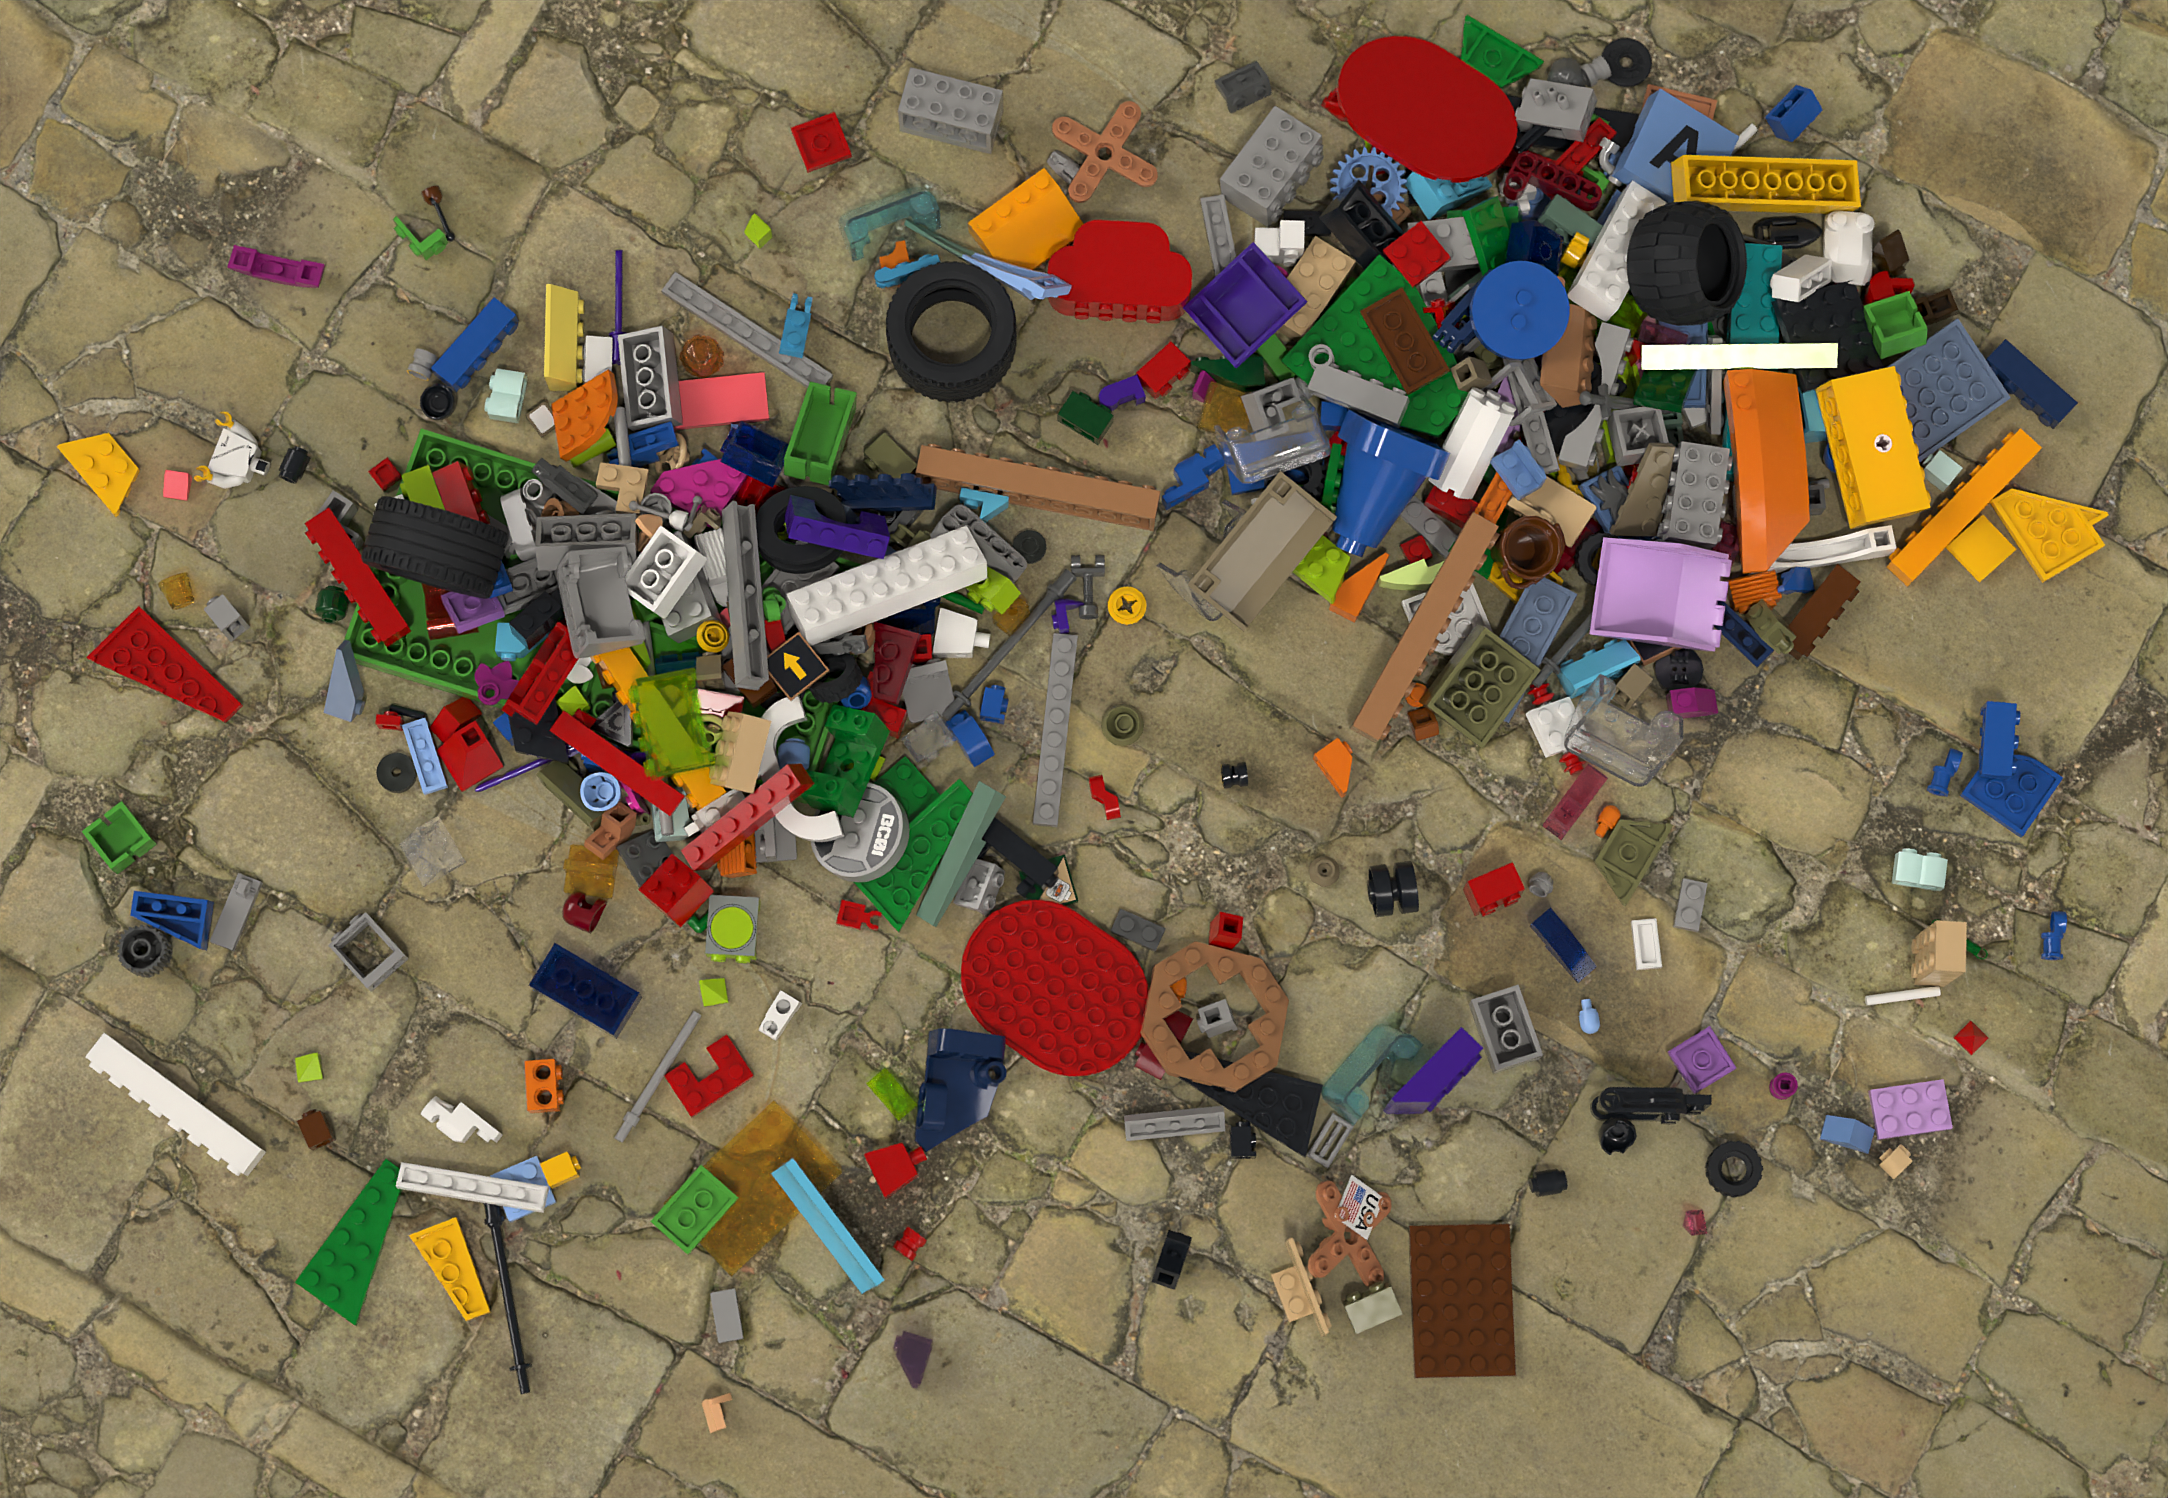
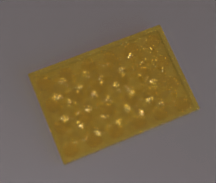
(762, 1205)

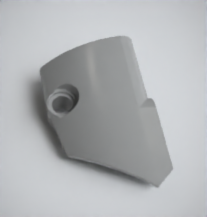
(523, 507)

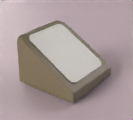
(541, 419)

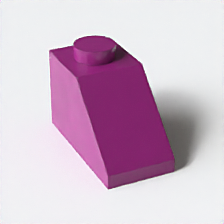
(1692, 702)

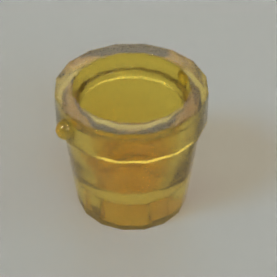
(177, 591)

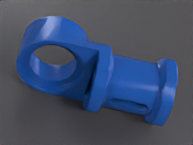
(1943, 774)
(2052, 939)

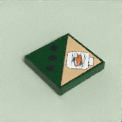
(1062, 892)

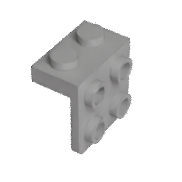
(927, 690)

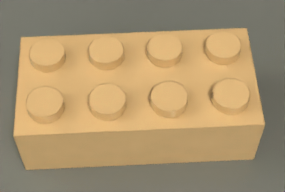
(1319, 279)
(1939, 953)

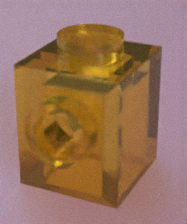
(1012, 617)

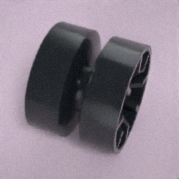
(1385, 889)

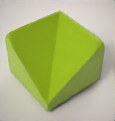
(758, 231)
(572, 701)

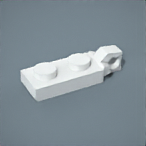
(713, 812)

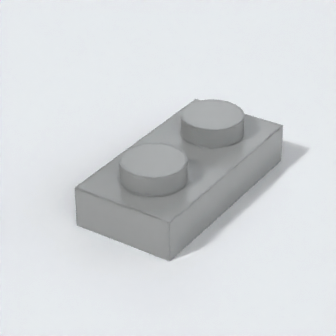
(1690, 905)

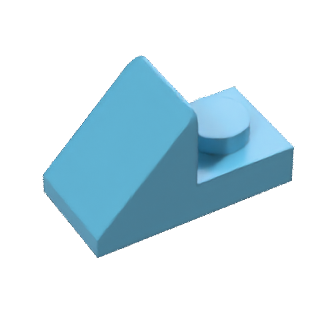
(990, 503)

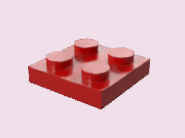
(821, 142)
(1417, 254)

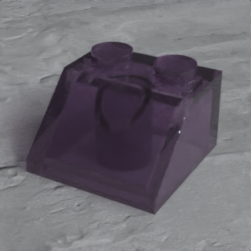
(913, 1355)

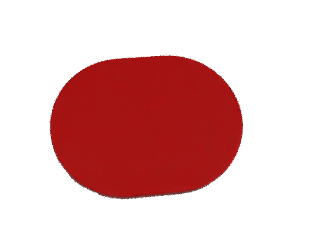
(1427, 109)
(1054, 987)

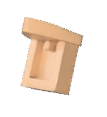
(649, 525)
(713, 1412)

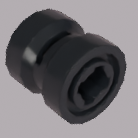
(1234, 775)

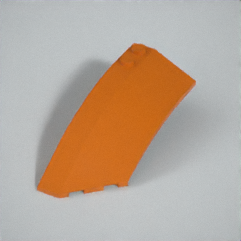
(1766, 463)

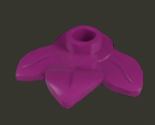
(496, 679)

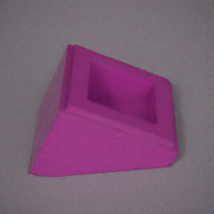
(1201, 385)

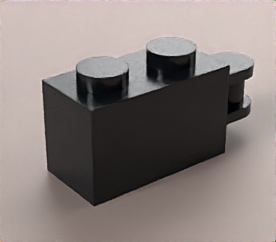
(538, 618)

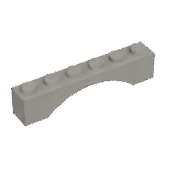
(1580, 444)

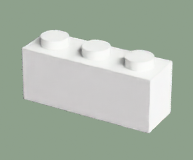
(1801, 278)

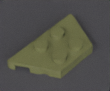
(1630, 854)

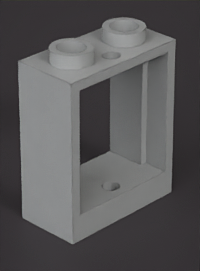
(382, 971)

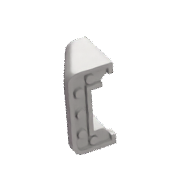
(598, 601)

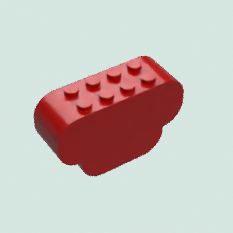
(1121, 273)

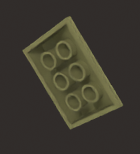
(1480, 685)

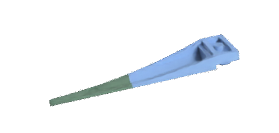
(1022, 280)

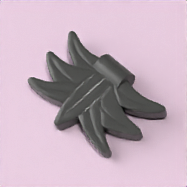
(1611, 493)

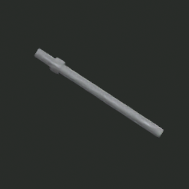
(632, 1118)

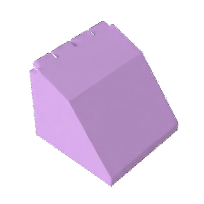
(1660, 593)

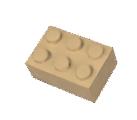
(740, 752)

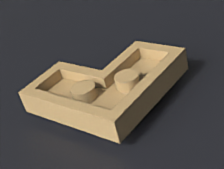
(628, 480)

